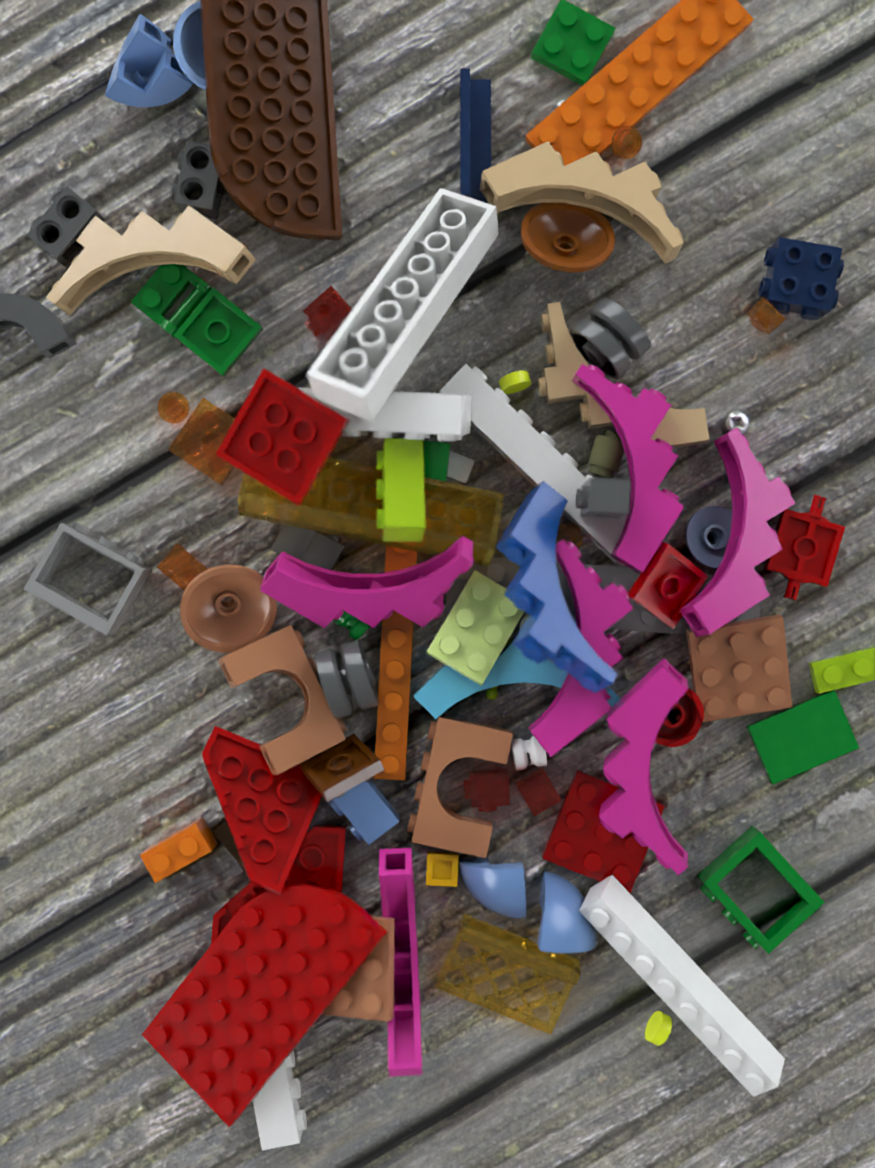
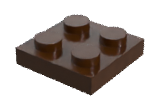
(341, 767)

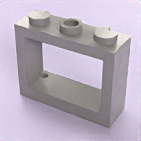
(39, 580)

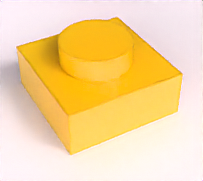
(442, 868)

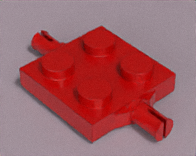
(808, 547)

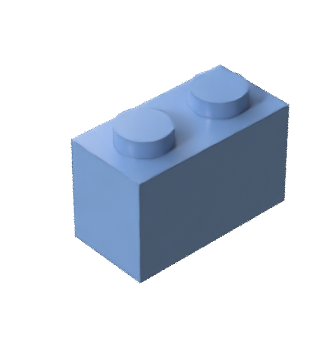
(367, 811)

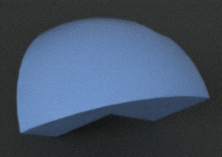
(146, 69)
(496, 886)
(561, 924)

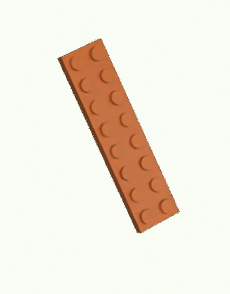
(641, 77)

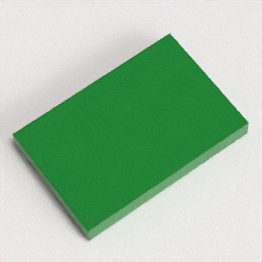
(802, 737)

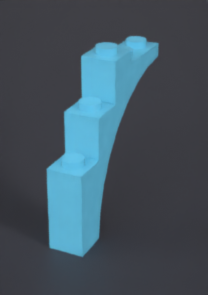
(511, 667)

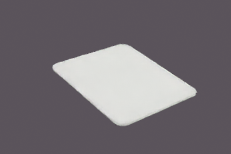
(459, 467)

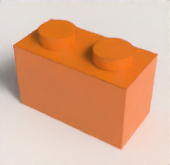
(178, 850)

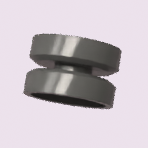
(610, 338)
(352, 677)

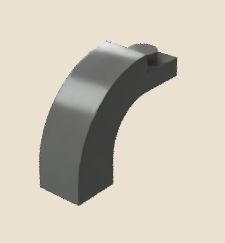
(44, 326)

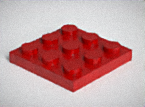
(282, 437)
(584, 844)

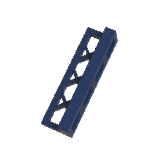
(474, 133)

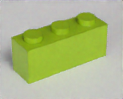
(401, 490)

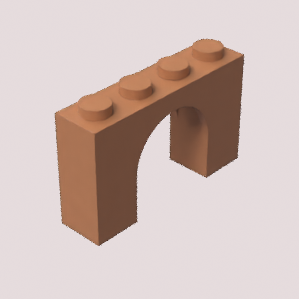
(317, 727)
(434, 822)

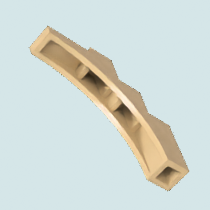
(589, 183)
(147, 243)
(678, 426)

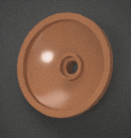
(229, 624)

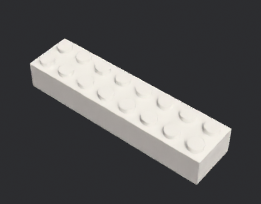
(404, 304)

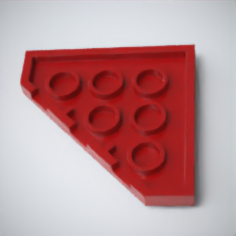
(262, 809)
(317, 864)

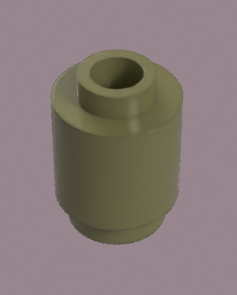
(606, 455)

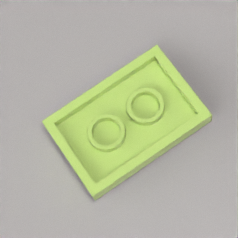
(476, 629)

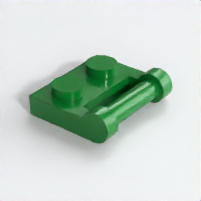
(164, 290)

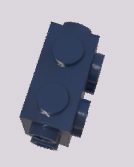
(801, 277)

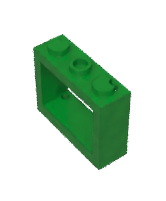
(729, 859)

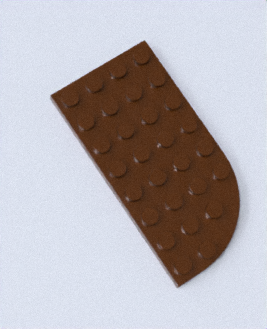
(274, 112)

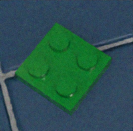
(572, 42)
(218, 332)

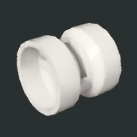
(528, 753)

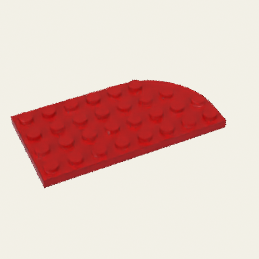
(261, 991)

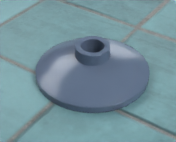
(712, 521)

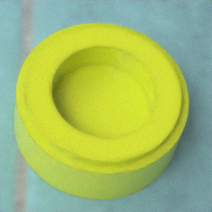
(515, 382)
(658, 1028)

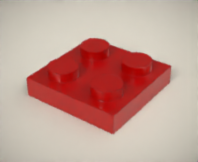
(667, 585)

